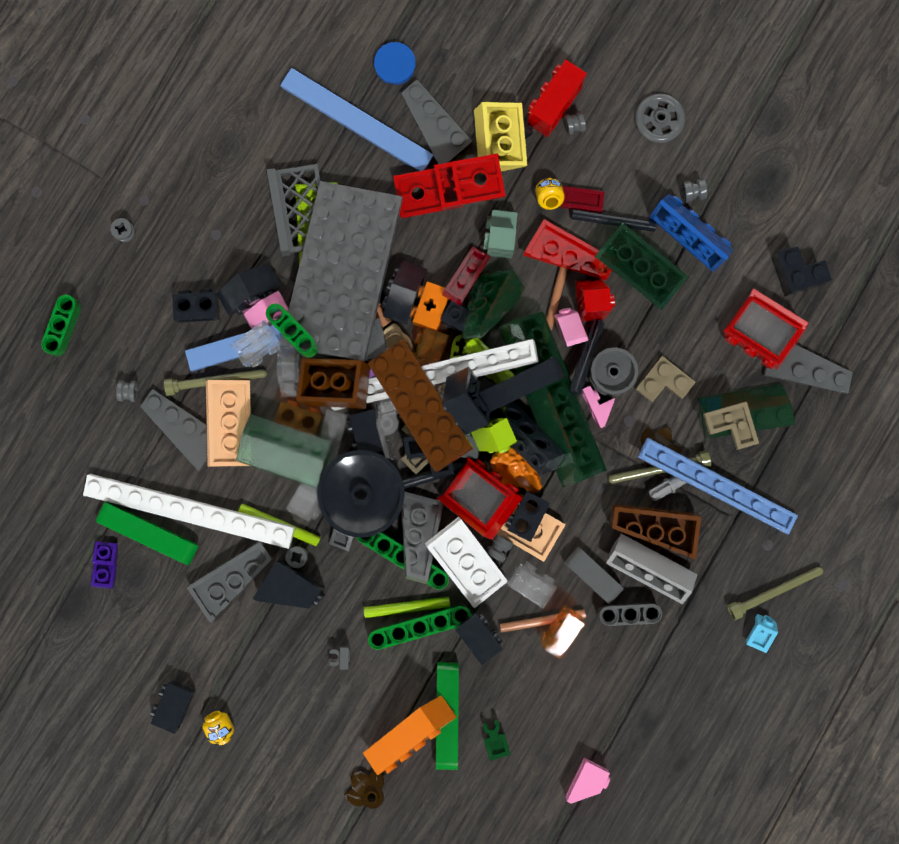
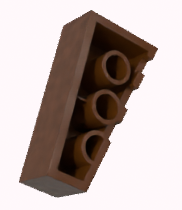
(661, 527)

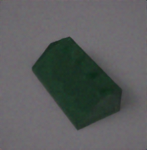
(641, 266)
(767, 405)
(284, 451)

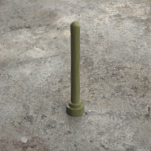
(173, 386)
(701, 458)
(738, 609)

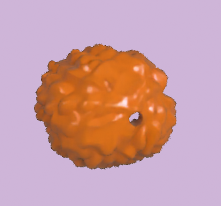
(516, 470)

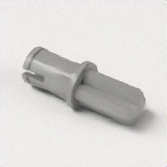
(668, 486)

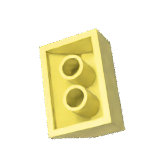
(501, 131)

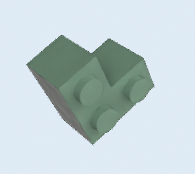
(502, 234)

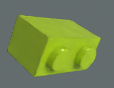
(495, 436)

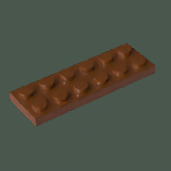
(420, 405)

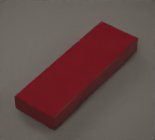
(466, 275)

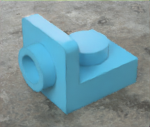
(762, 633)

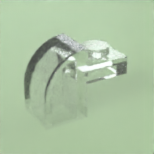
(288, 371)

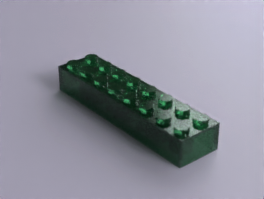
(554, 406)

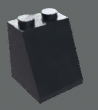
(289, 587)

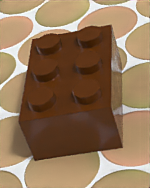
(333, 383)

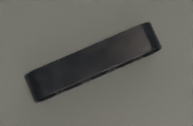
(522, 384)

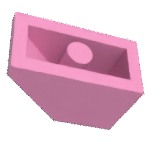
(257, 313)
(570, 327)
(588, 781)

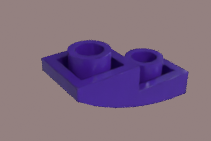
(104, 565)

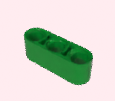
(283, 325)
(63, 336)

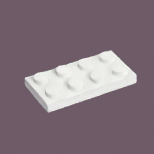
(466, 562)

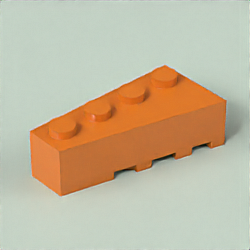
(409, 735)

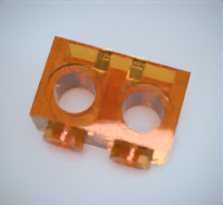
(299, 417)

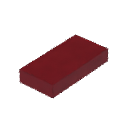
(583, 199)

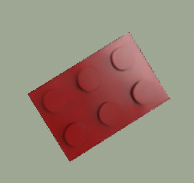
(556, 97)

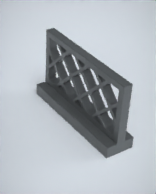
(280, 206)

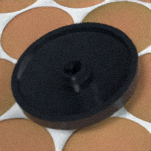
(360, 493)

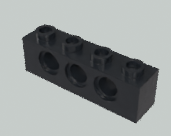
(532, 441)

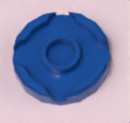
(394, 63)

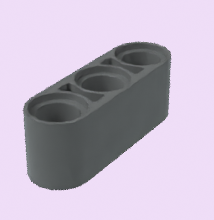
(593, 575)
(639, 616)

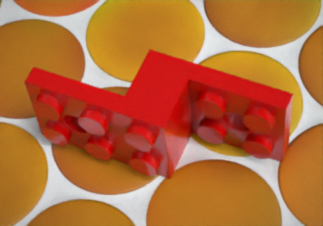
(450, 185)

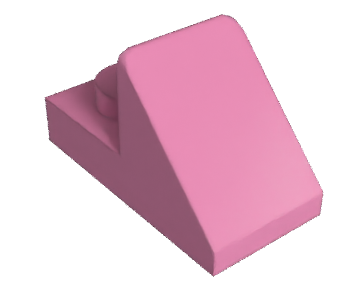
(599, 412)

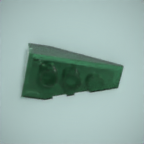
(491, 300)

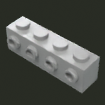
(651, 569)

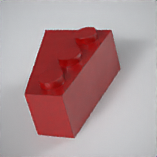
(593, 299)

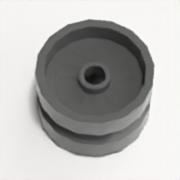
(616, 360)

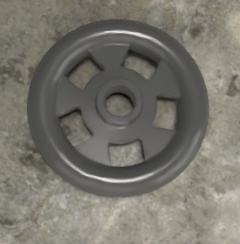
(675, 126)

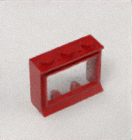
(765, 330)
(481, 498)

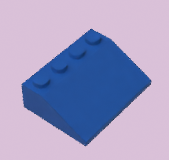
(691, 232)

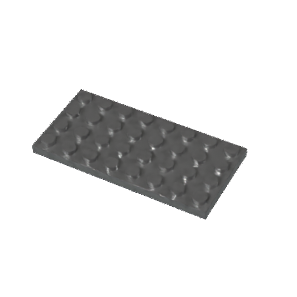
(344, 269)

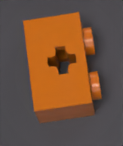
(431, 319)

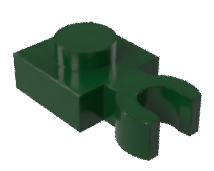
(496, 743)

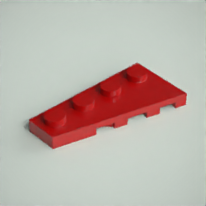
(566, 251)

